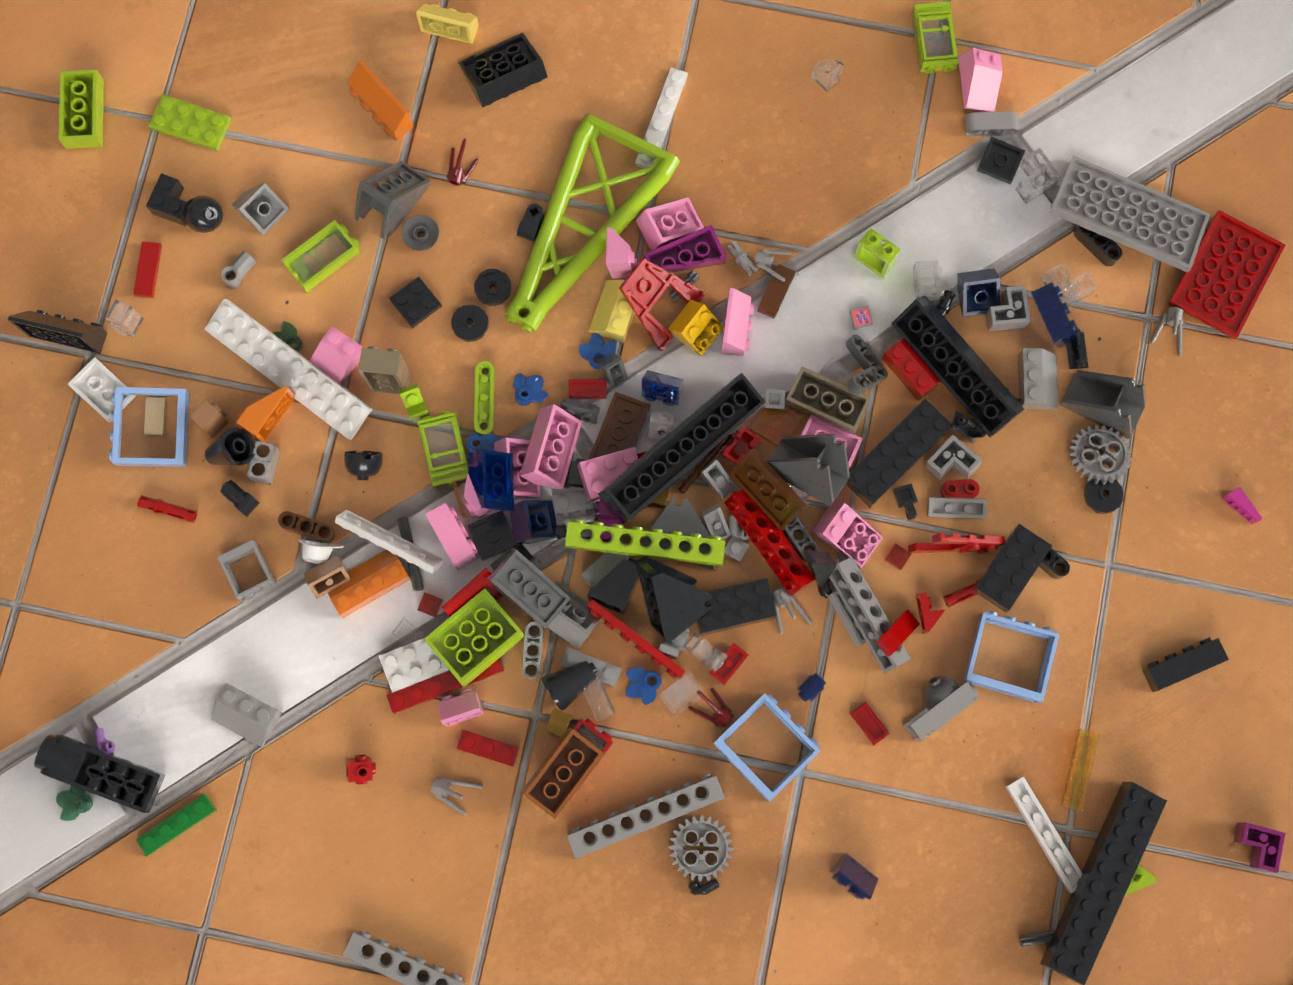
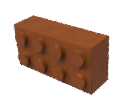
(562, 773)

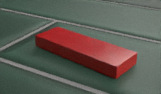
(147, 269)
(897, 632)

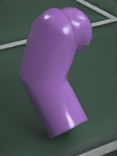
(102, 743)

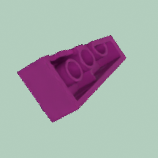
(689, 252)

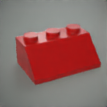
(910, 369)
(469, 591)

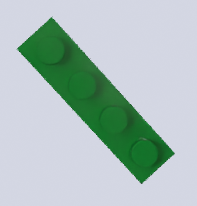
(176, 825)

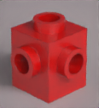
(353, 770)

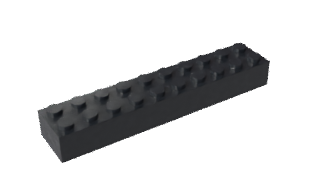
(681, 448)
(1103, 882)

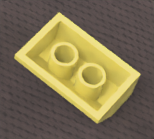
(447, 23)
(612, 313)

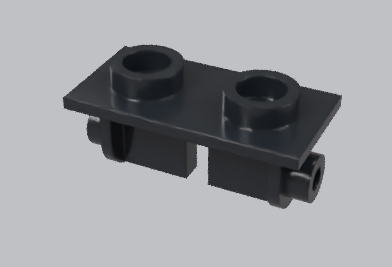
(1077, 352)
(966, 427)

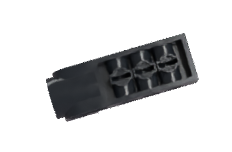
(98, 772)

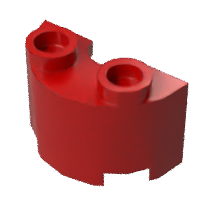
(741, 445)

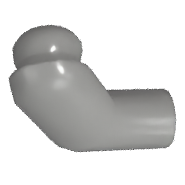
(736, 530)

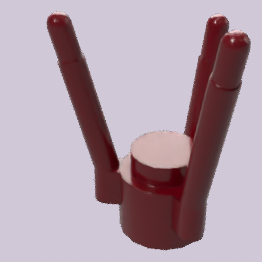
(456, 174)
(722, 715)

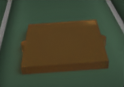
(459, 499)

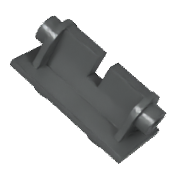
(587, 413)

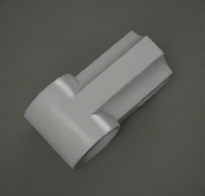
(239, 268)

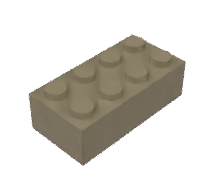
(384, 370)
(827, 400)

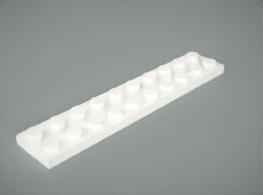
(288, 368)

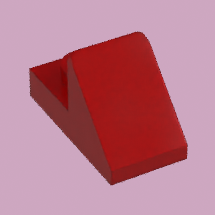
(927, 617)

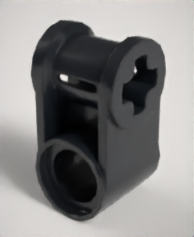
(530, 225)

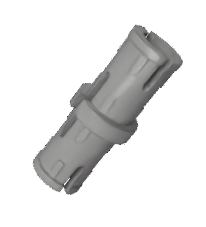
(742, 258)

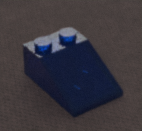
(492, 478)

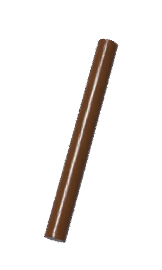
(707, 459)

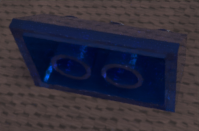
(1055, 314)

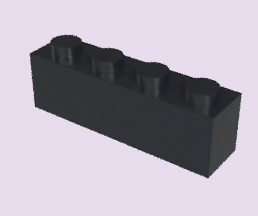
(1185, 665)

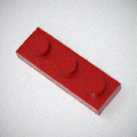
(488, 748)

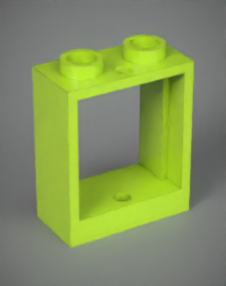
(870, 247)

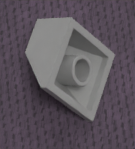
(260, 207)

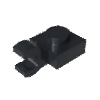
(906, 497)

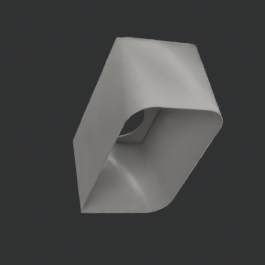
(270, 468)

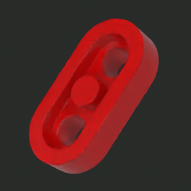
(960, 488)

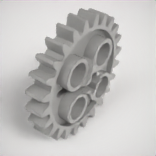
(1094, 468)
(701, 829)

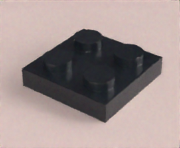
(1001, 160)
(415, 302)
(492, 535)

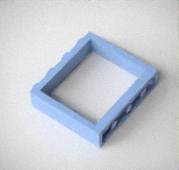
(181, 432)
(1027, 628)
(796, 729)

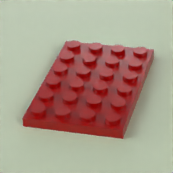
(1227, 274)

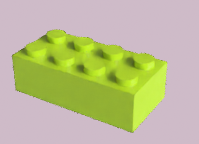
(81, 109)

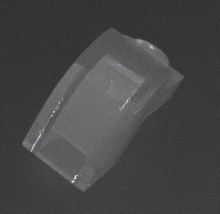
(704, 652)

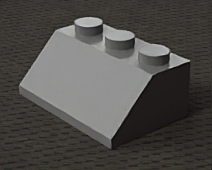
(1037, 379)
(574, 620)
(245, 714)

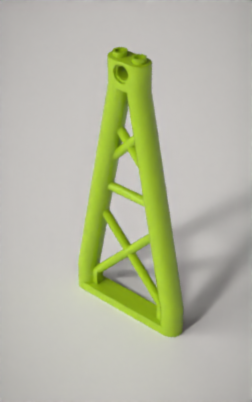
(577, 264)

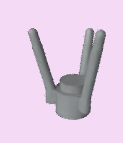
(765, 259)
(1174, 319)
(783, 598)
(442, 788)

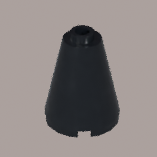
(231, 448)
(569, 683)

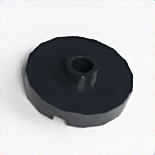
(491, 278)
(473, 331)
(1099, 503)

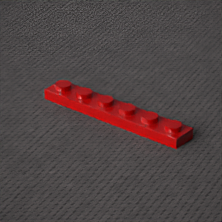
(629, 635)
(433, 688)

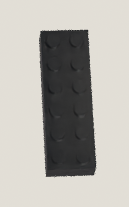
(898, 453)

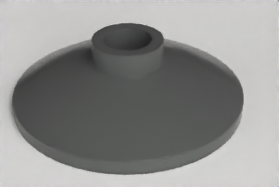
(417, 225)

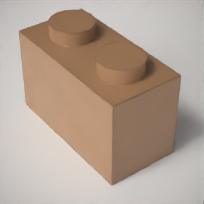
(209, 418)
(327, 576)

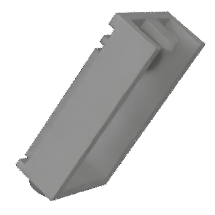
(930, 721)

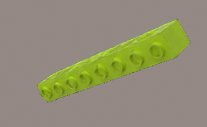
(577, 527)

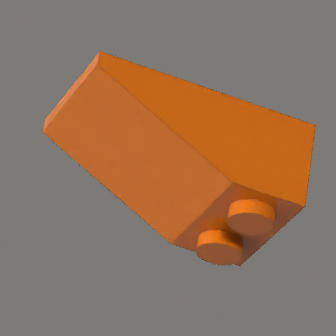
(266, 413)

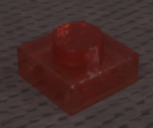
(897, 557)
(430, 605)

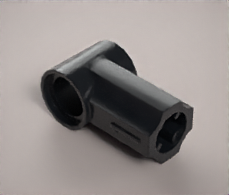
(243, 500)

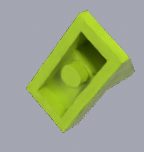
(413, 402)

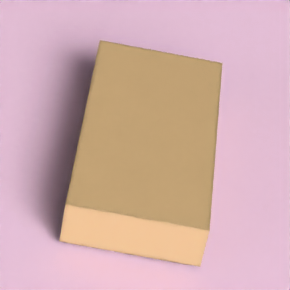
(155, 416)

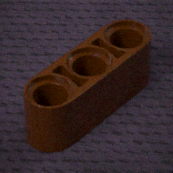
(776, 292)
(297, 527)

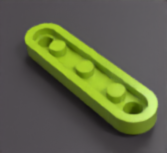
(484, 398)

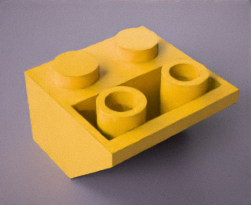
(696, 327)

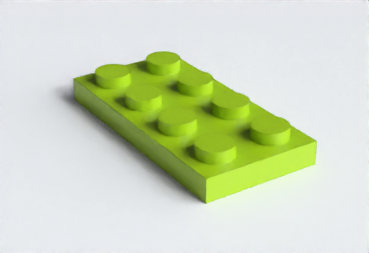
(189, 122)

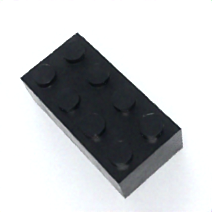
(1012, 568)
(738, 607)

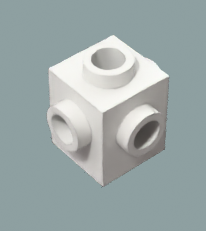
(660, 425)

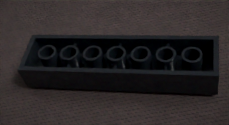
(957, 366)

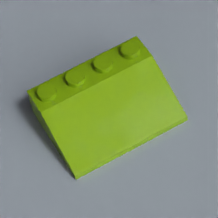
(474, 637)

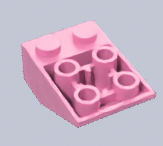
(847, 533)

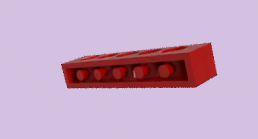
(770, 543)

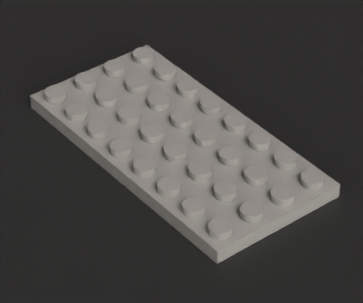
(1130, 213)

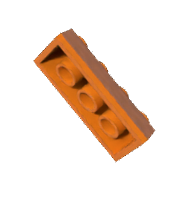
(379, 101)
(369, 583)

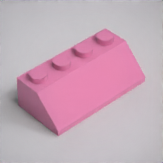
(551, 447)

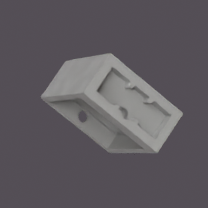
(238, 554)

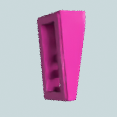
(1241, 503)

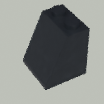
(616, 587)

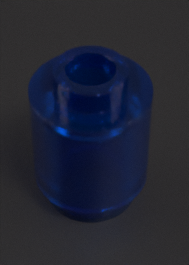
(811, 687)

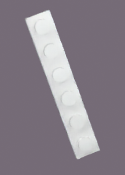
(663, 113)
(389, 541)
(1045, 833)

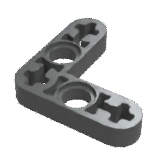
(872, 369)

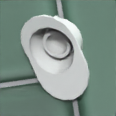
(316, 551)

